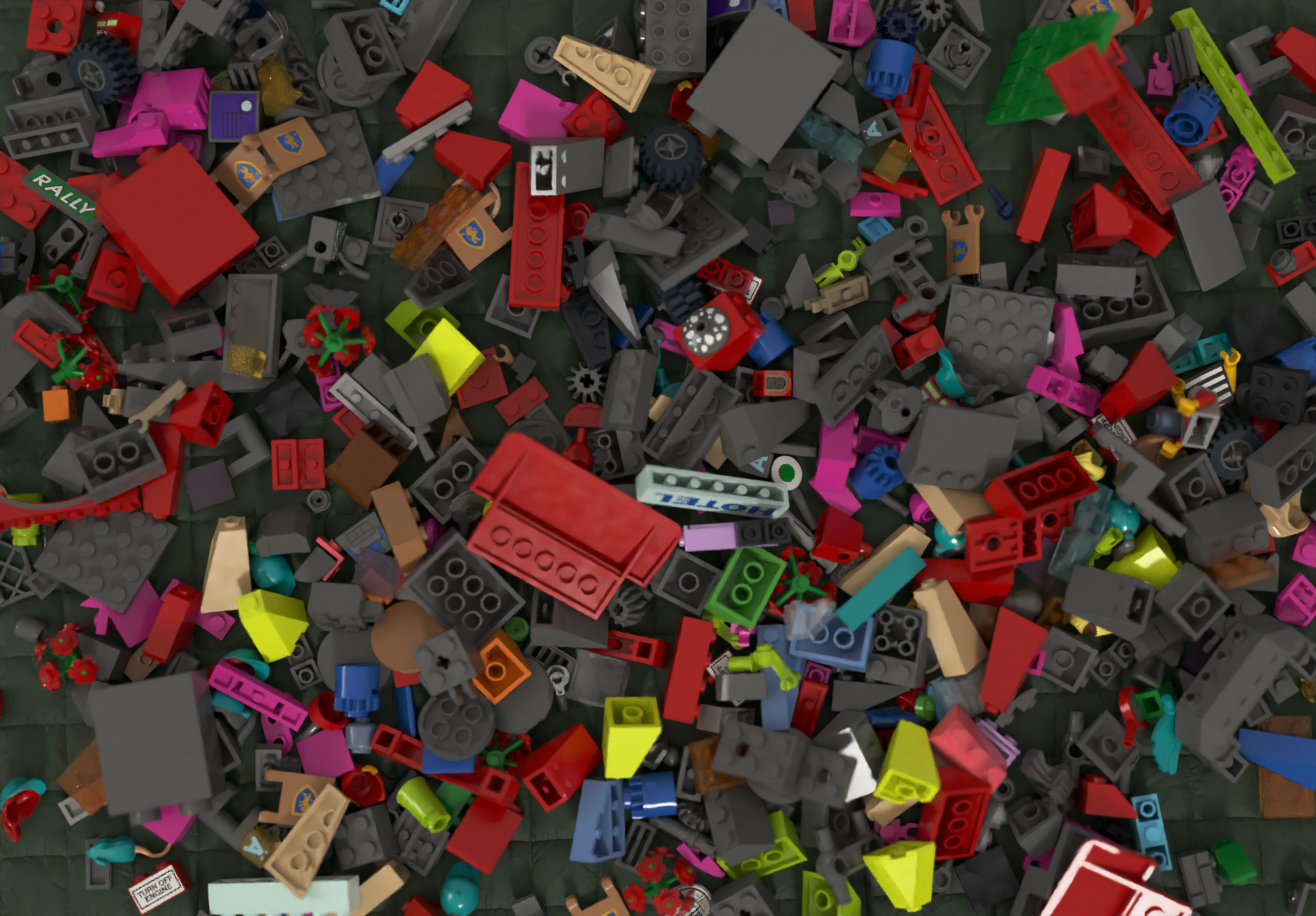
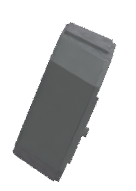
(14, 358)

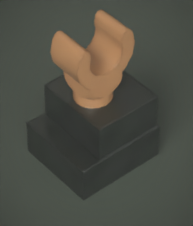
(519, 363)

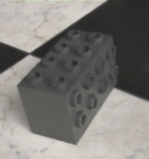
(673, 39)

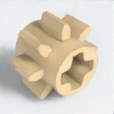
(115, 401)

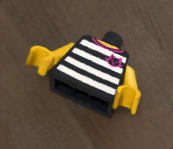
(1216, 377)

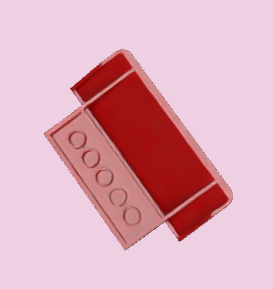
(565, 526)
(1111, 883)

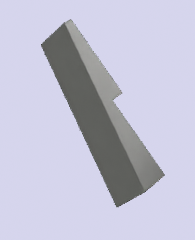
(1302, 305)

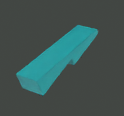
(1204, 353)
(880, 589)

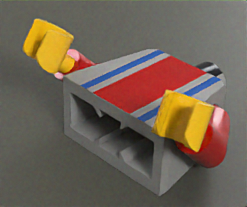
(1198, 421)

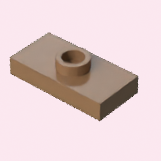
(140, 666)

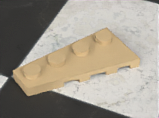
(609, 72)
(306, 844)

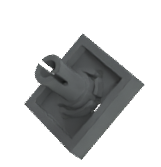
(962, 49)
(392, 212)

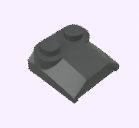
(514, 319)

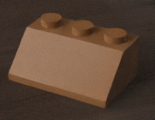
(400, 525)

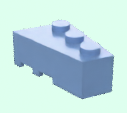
(599, 821)

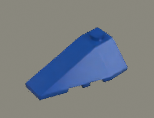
(1281, 753)

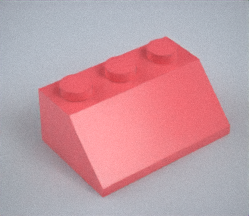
(967, 747)

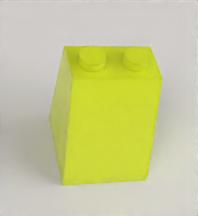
(451, 354)
(628, 733)

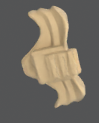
(1282, 521)

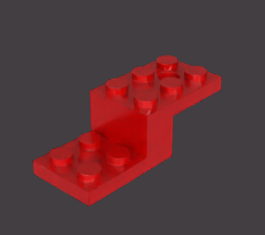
(70, 15)
(1016, 539)

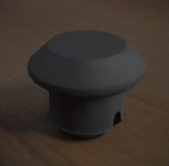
(1309, 196)

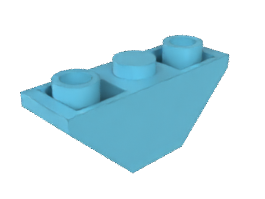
(1149, 831)

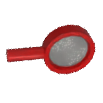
(1131, 713)

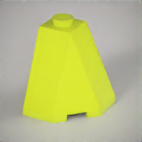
(1149, 560)
(273, 622)
(908, 766)
(904, 872)

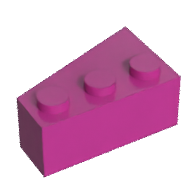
(836, 453)

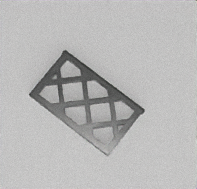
(26, 571)

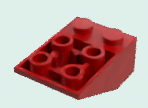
(560, 766)

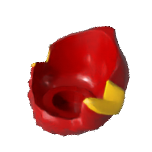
(679, 97)
(363, 786)

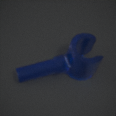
(1006, 209)

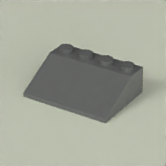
(1114, 321)
(958, 448)
(461, 588)

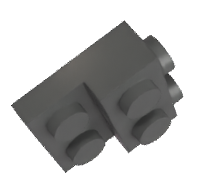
(1069, 658)

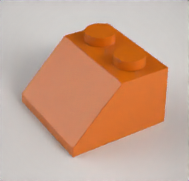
(503, 667)

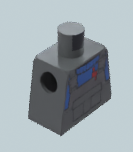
(366, 533)

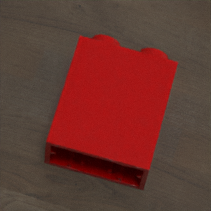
(174, 222)

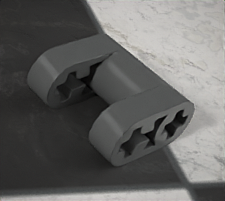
(1247, 62)
(1053, 435)
(251, 439)
(226, 825)

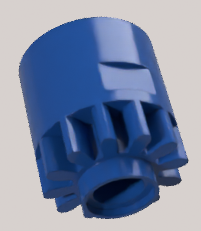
(889, 68)
(1192, 116)
(771, 343)
(1299, 356)
(877, 472)
(357, 688)
(650, 795)

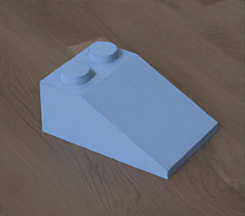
(837, 646)

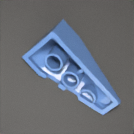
(780, 704)

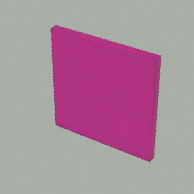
(139, 618)
(326, 754)

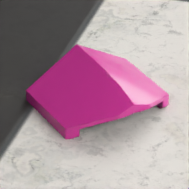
(851, 23)
(1296, 602)

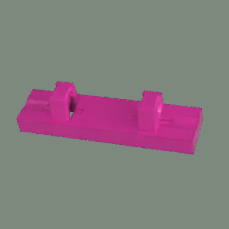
(258, 695)

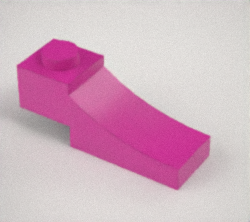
(132, 139)
(1066, 343)
(1063, 390)

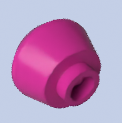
(919, 509)
(433, 530)

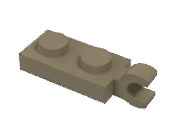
(839, 295)
(158, 404)

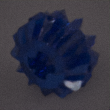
(889, 23)

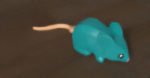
(119, 850)

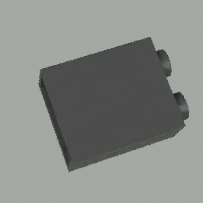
(762, 85)
(158, 746)

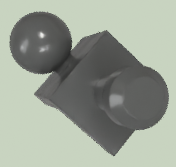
(658, 752)

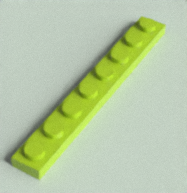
(1235, 98)

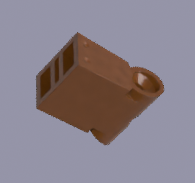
(367, 463)

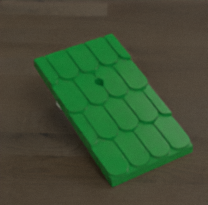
(1024, 87)

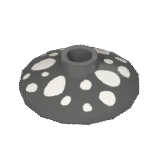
(712, 337)

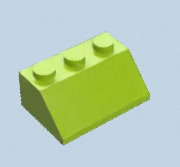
(786, 853)

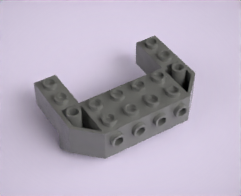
(1233, 685)

